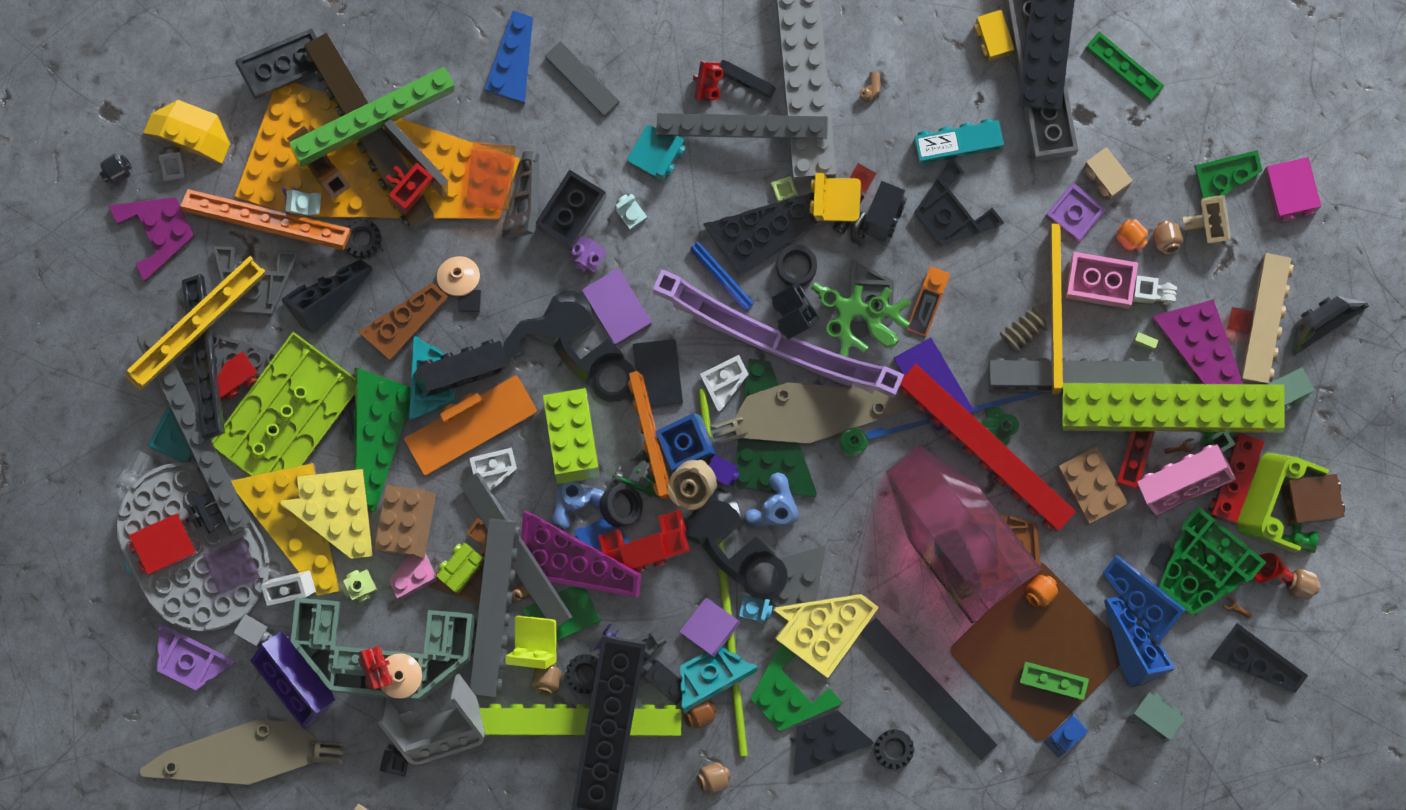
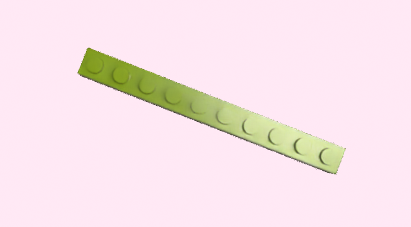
(573, 721)

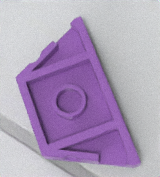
(188, 659)

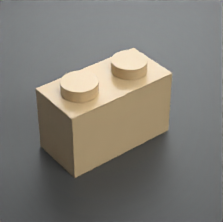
(1107, 173)

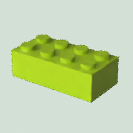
(571, 436)

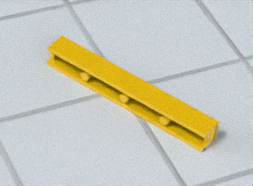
(194, 324)

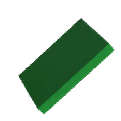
(579, 605)

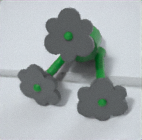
(639, 473)

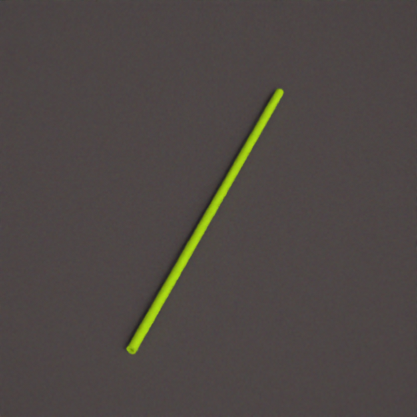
(726, 605)

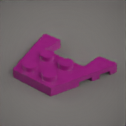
(164, 226)

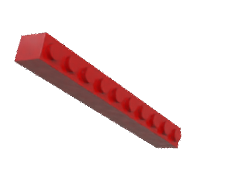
(986, 448)

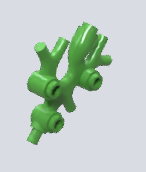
(854, 307)

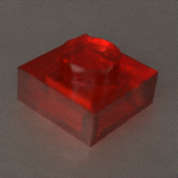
(865, 175)
(1240, 320)

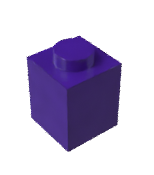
(724, 471)

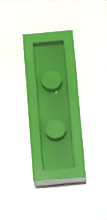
(1054, 681)

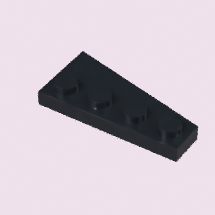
(1255, 657)

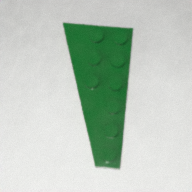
(377, 428)

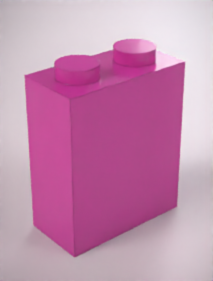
(1292, 189)

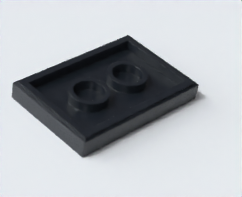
(660, 371)

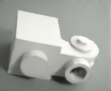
(1148, 291)

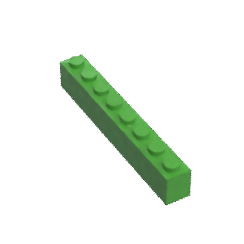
(372, 116)

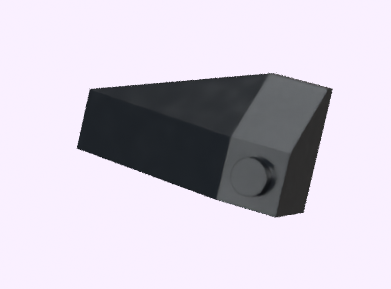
(319, 302)

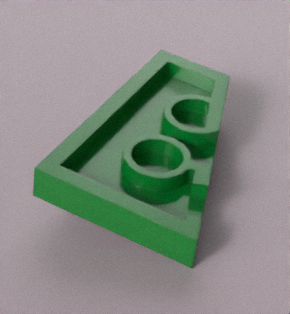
(1225, 174)

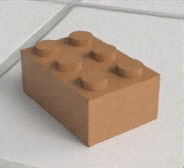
(1091, 486)
(405, 521)

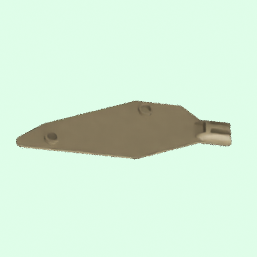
(806, 413)
(244, 754)

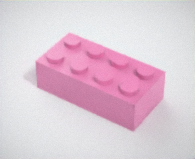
(1186, 479)

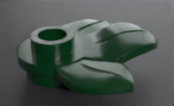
(996, 422)

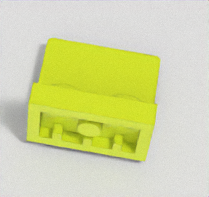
(533, 643)

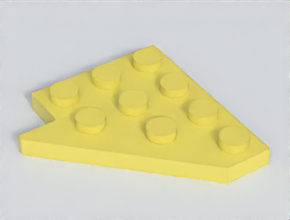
(336, 509)
(824, 629)

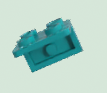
(656, 153)

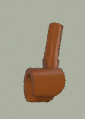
(1183, 446)
(1237, 608)

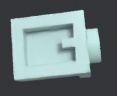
(303, 203)
(630, 211)

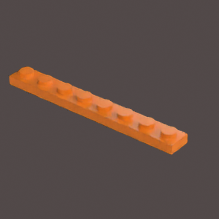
(265, 219)

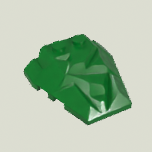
(1207, 563)

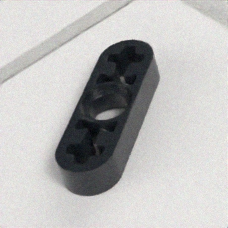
(747, 79)

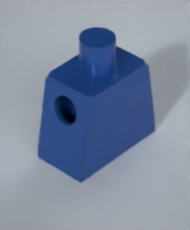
(1066, 736)

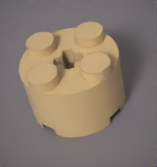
(702, 480)

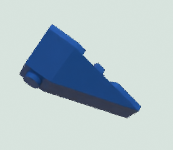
(1137, 653)

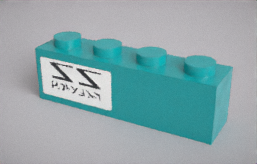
(958, 142)

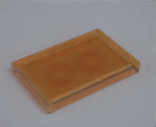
(490, 176)

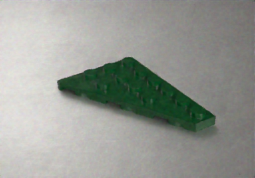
(762, 458)

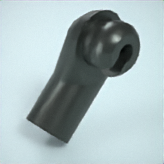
(855, 235)

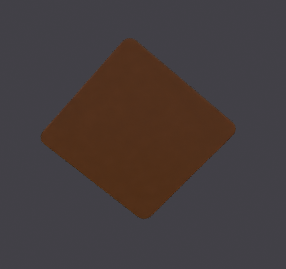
(1054, 636)

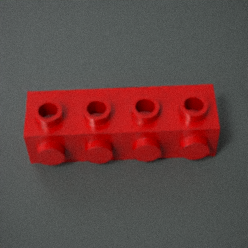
(1232, 495)

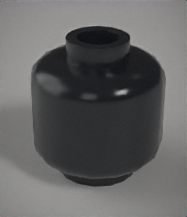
(115, 169)

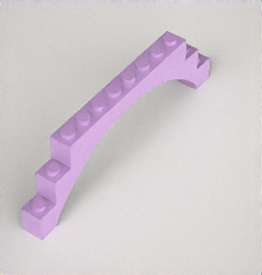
(739, 326)

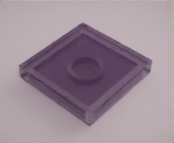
(231, 565)

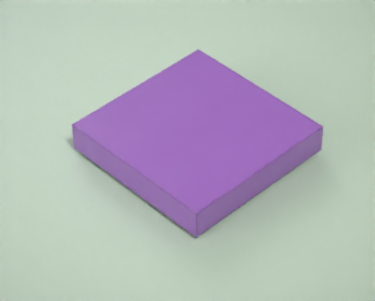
(1075, 212)
(710, 627)

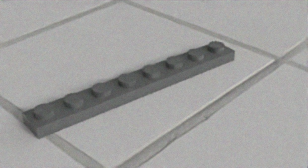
(742, 126)

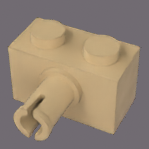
(1213, 219)

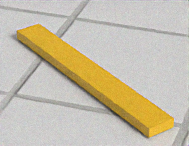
(1056, 309)

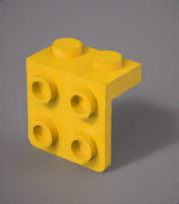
(835, 198)

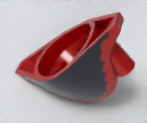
(1274, 571)

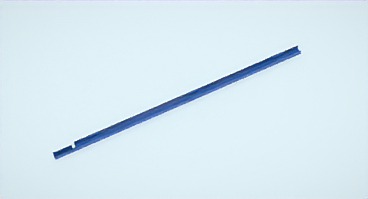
(881, 432)

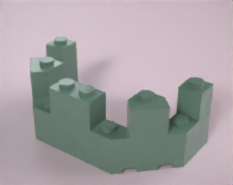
(315, 636)

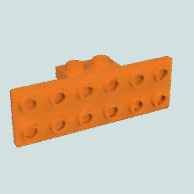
(470, 424)

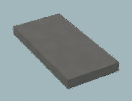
(414, 155)

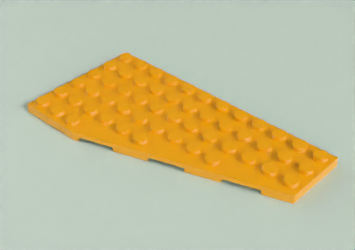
(274, 165)

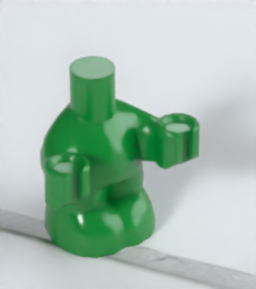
(1307, 541)

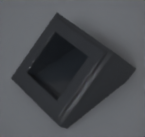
(394, 763)

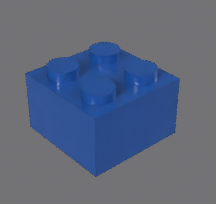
(686, 441)

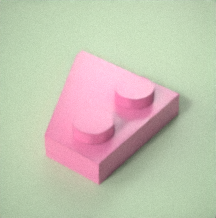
(412, 576)

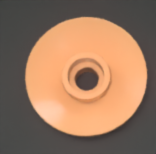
(458, 284)
(411, 676)

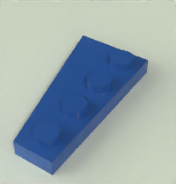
(510, 68)
(1143, 597)

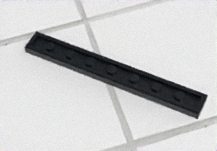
(204, 365)
(928, 689)

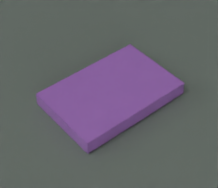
(616, 306)

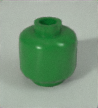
(846, 444)

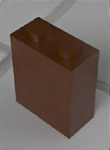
(1312, 499)

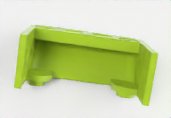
(1255, 516)

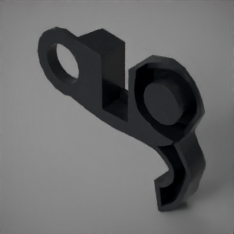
(563, 323)
(713, 524)

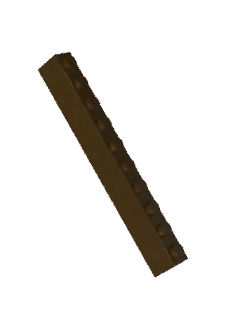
(376, 145)

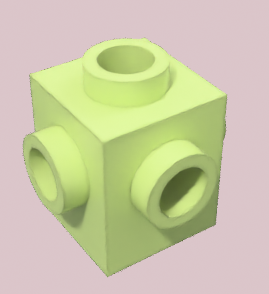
(367, 586)

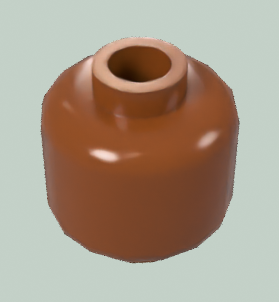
(700, 715)

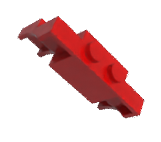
(650, 549)

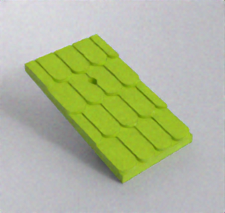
(296, 399)

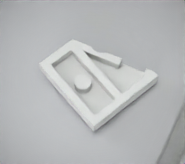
(724, 380)
(494, 466)

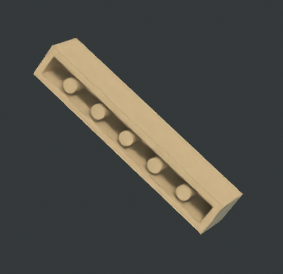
(1266, 317)

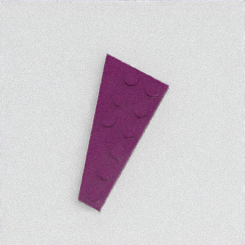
(1201, 342)
(575, 562)

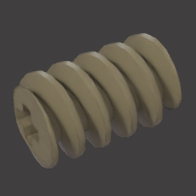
(1024, 329)

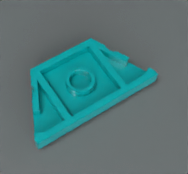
(418, 406)
(711, 675)

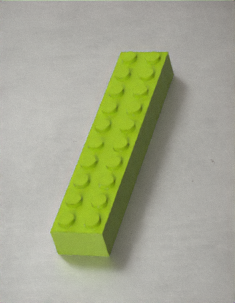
(1173, 407)

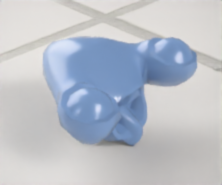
(573, 497)
(778, 509)

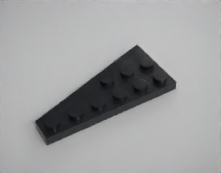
(762, 231)

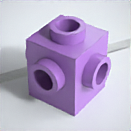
(586, 254)

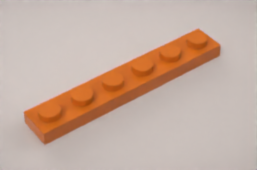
(648, 428)

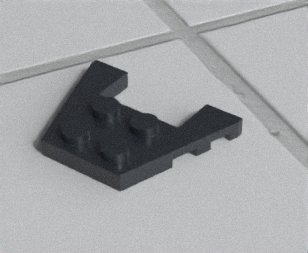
(946, 216)

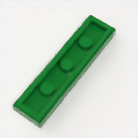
(1124, 67)

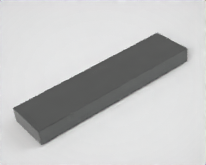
(582, 78)

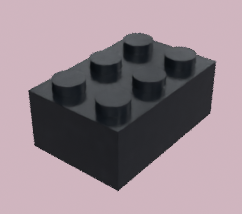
(570, 209)
(884, 212)

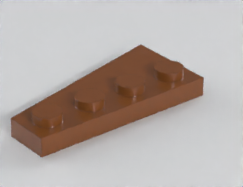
(399, 325)

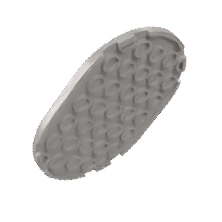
(186, 591)

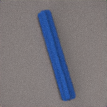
(721, 276)

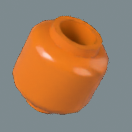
(1132, 235)
(1041, 591)

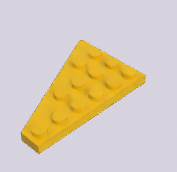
(295, 538)

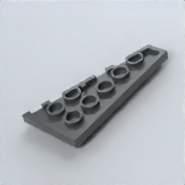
(224, 350)

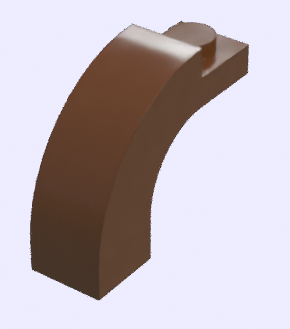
(324, 170)

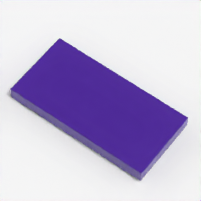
(931, 361)

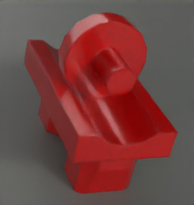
(707, 80)
(375, 668)

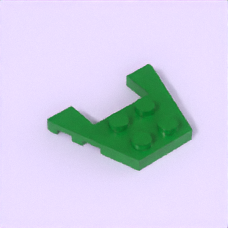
(782, 700)

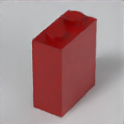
(161, 545)

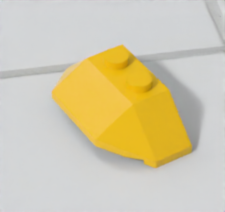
(189, 130)

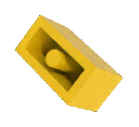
(994, 36)

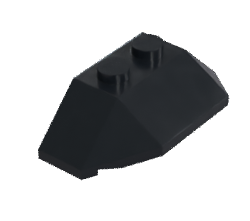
(1324, 320)

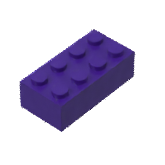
(292, 679)

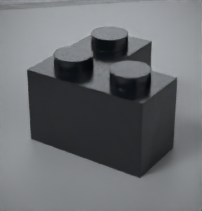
(795, 310)

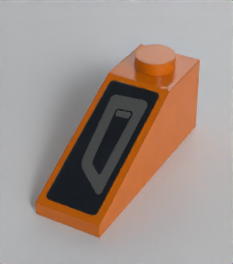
(928, 301)

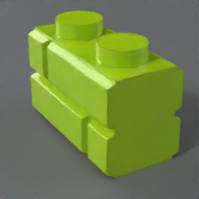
(460, 567)

